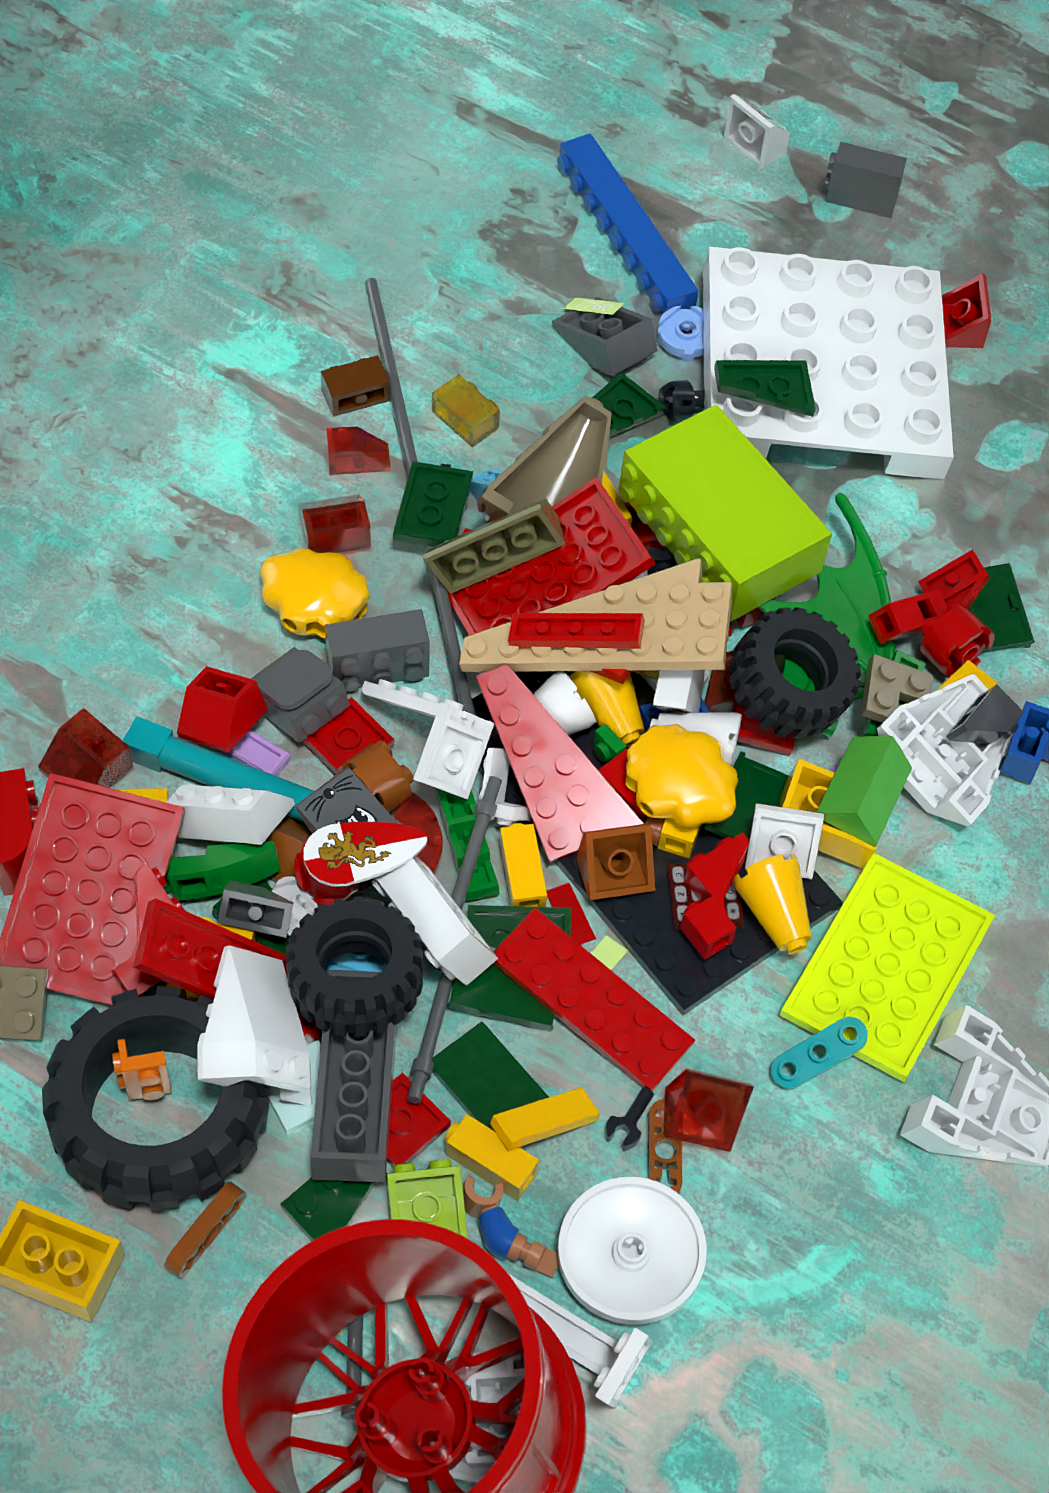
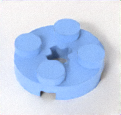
(675, 342)

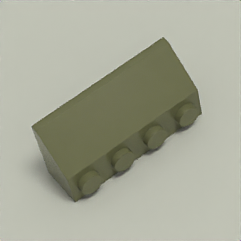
(496, 546)

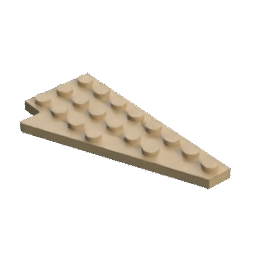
(682, 629)

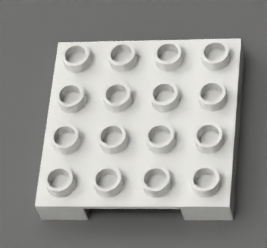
(868, 348)

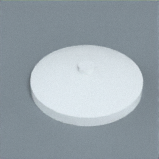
(632, 1250)

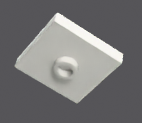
(786, 833)

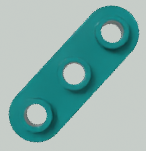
(807, 1064)

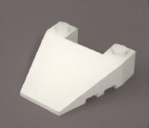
(995, 1104)

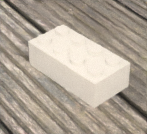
(442, 925)

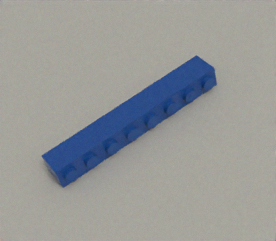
(626, 225)

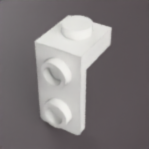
(497, 765)

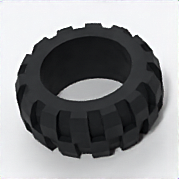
(141, 1172)

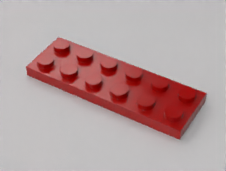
(189, 952)
(592, 1000)

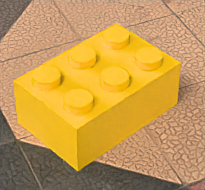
(804, 792)
(57, 1260)

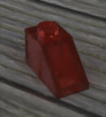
(356, 451)

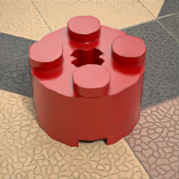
(955, 639)

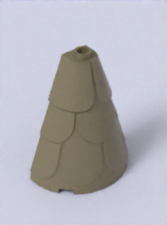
(555, 464)

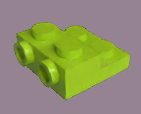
(428, 1195)

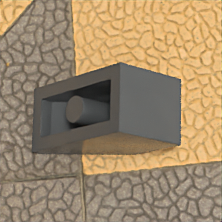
(255, 909)

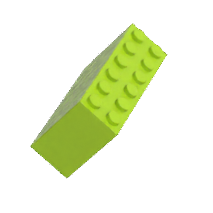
(724, 504)

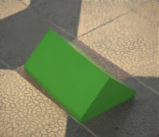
(866, 787)

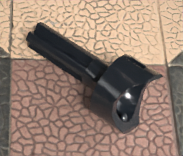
(684, 399)

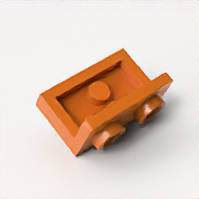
(141, 1075)

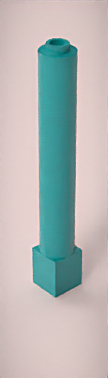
(158, 749)

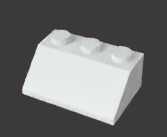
(229, 813)

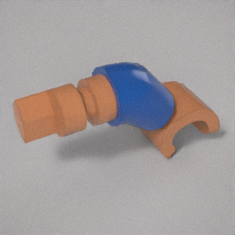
(502, 1236)

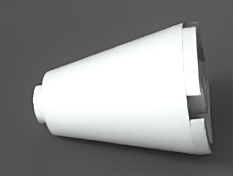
(564, 704)
(720, 725)

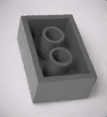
(378, 648)

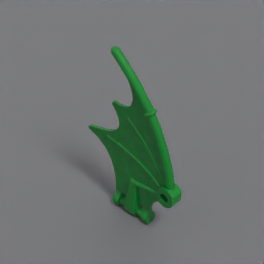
(846, 599)

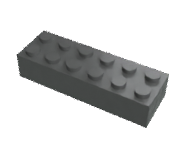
(353, 1101)

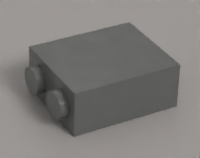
(864, 179)

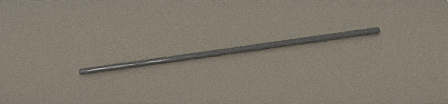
(409, 452)

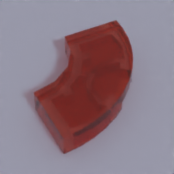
(418, 814)

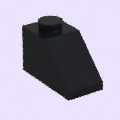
(987, 718)

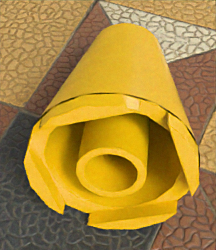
(611, 704)
(778, 901)

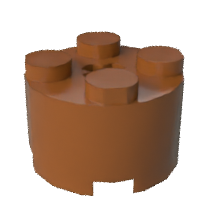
(381, 774)

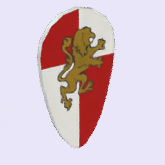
(360, 851)

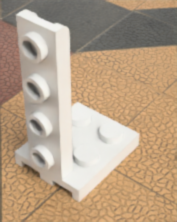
(453, 744)
(592, 1348)

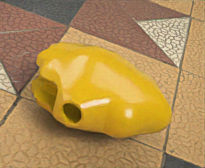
(313, 590)
(681, 776)

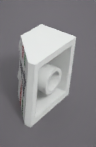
(755, 132)

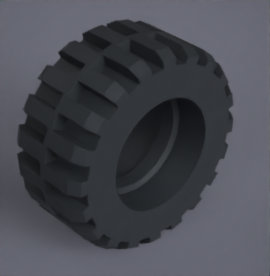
(818, 649)
(355, 1004)

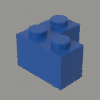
(1028, 743)

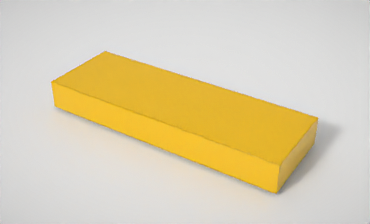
(544, 1118)

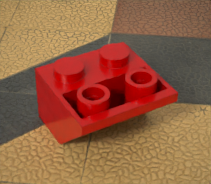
(219, 709)

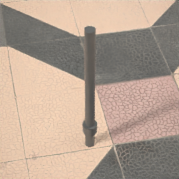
(485, 812)
(423, 1065)

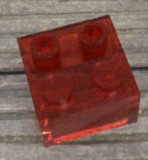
(336, 524)
(87, 752)

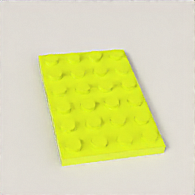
(889, 963)

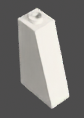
(679, 691)

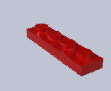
(577, 630)

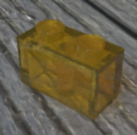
(465, 410)

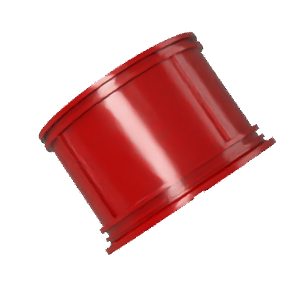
(417, 1412)

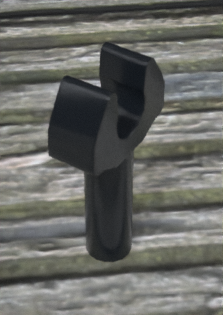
(629, 1121)

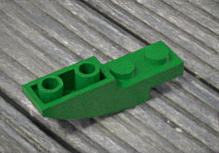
(210, 873)

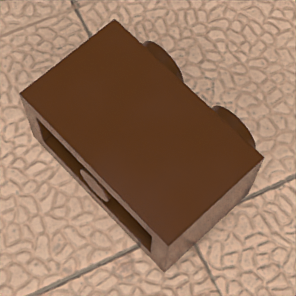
(355, 385)

